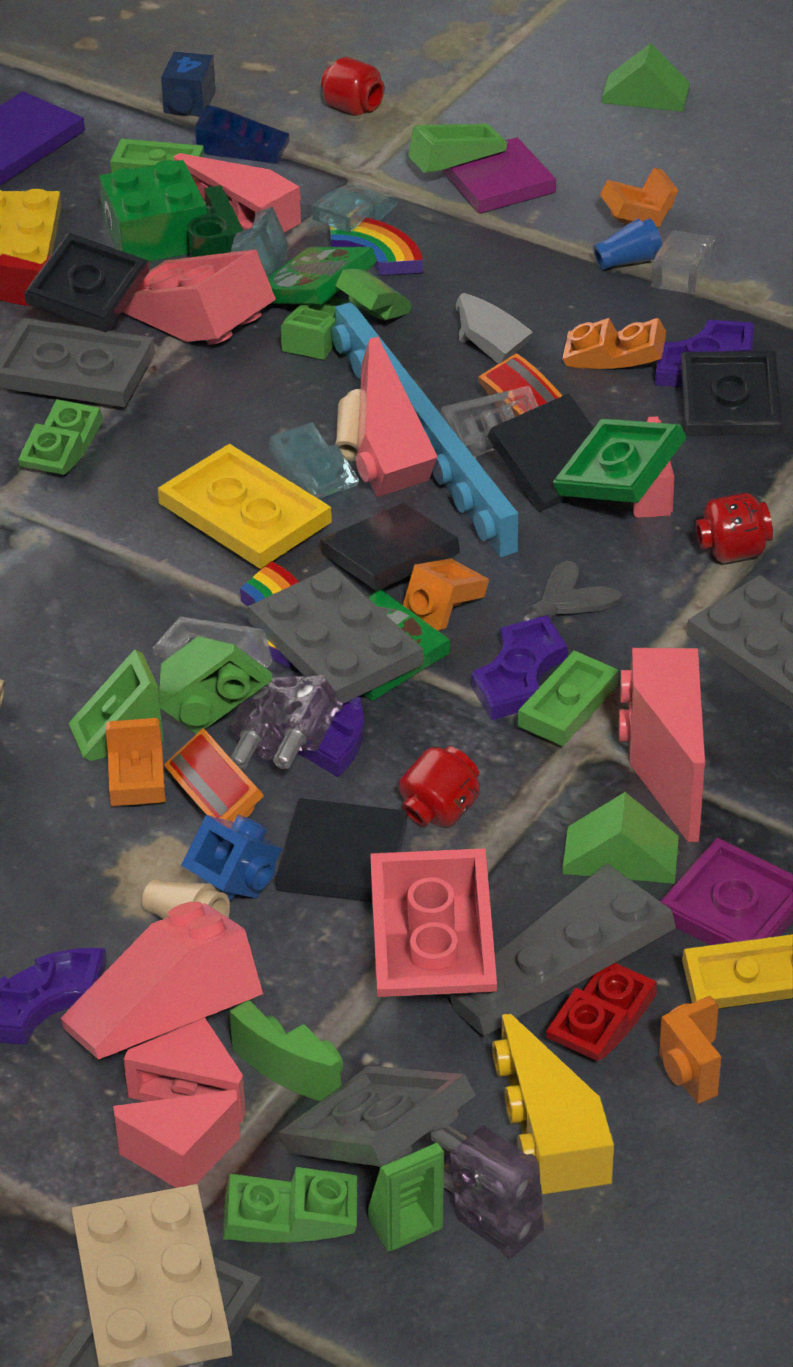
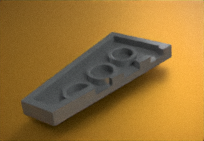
(566, 945)

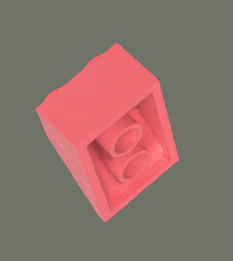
(203, 295)
(666, 730)
(432, 923)
(165, 980)

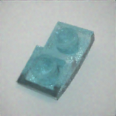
(350, 205)
(266, 238)
(311, 462)

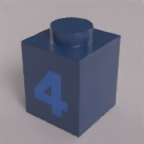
(188, 83)

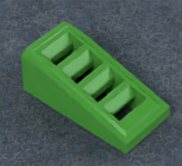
(452, 144)
(309, 329)
(408, 1198)

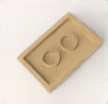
(151, 1280)

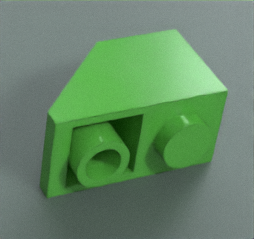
(208, 681)

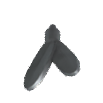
(563, 598)

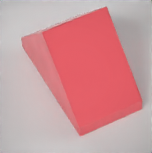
(183, 1065)
(179, 1135)

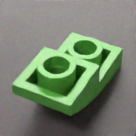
(373, 294)
(62, 438)
(290, 1059)
(277, 1211)

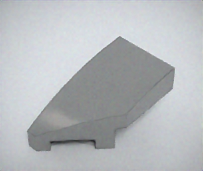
(490, 328)

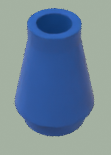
(629, 245)

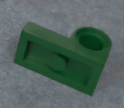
(216, 230)

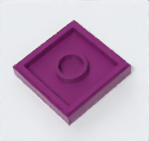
(502, 178)
(731, 897)

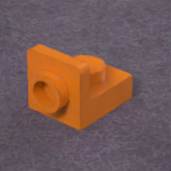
(439, 587)

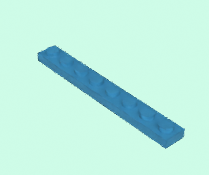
(455, 466)

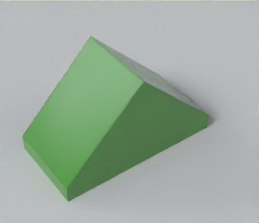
(647, 82)
(125, 696)
(626, 839)

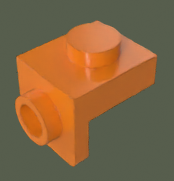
(644, 203)
(135, 762)
(688, 1048)

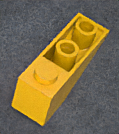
(556, 1111)

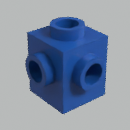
(233, 856)

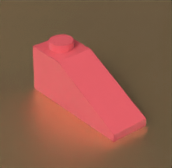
(247, 189)
(391, 439)

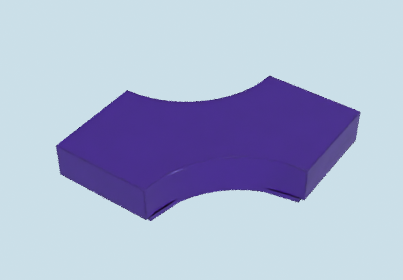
(715, 336)
(514, 674)

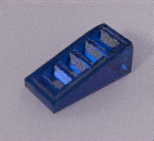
(238, 137)

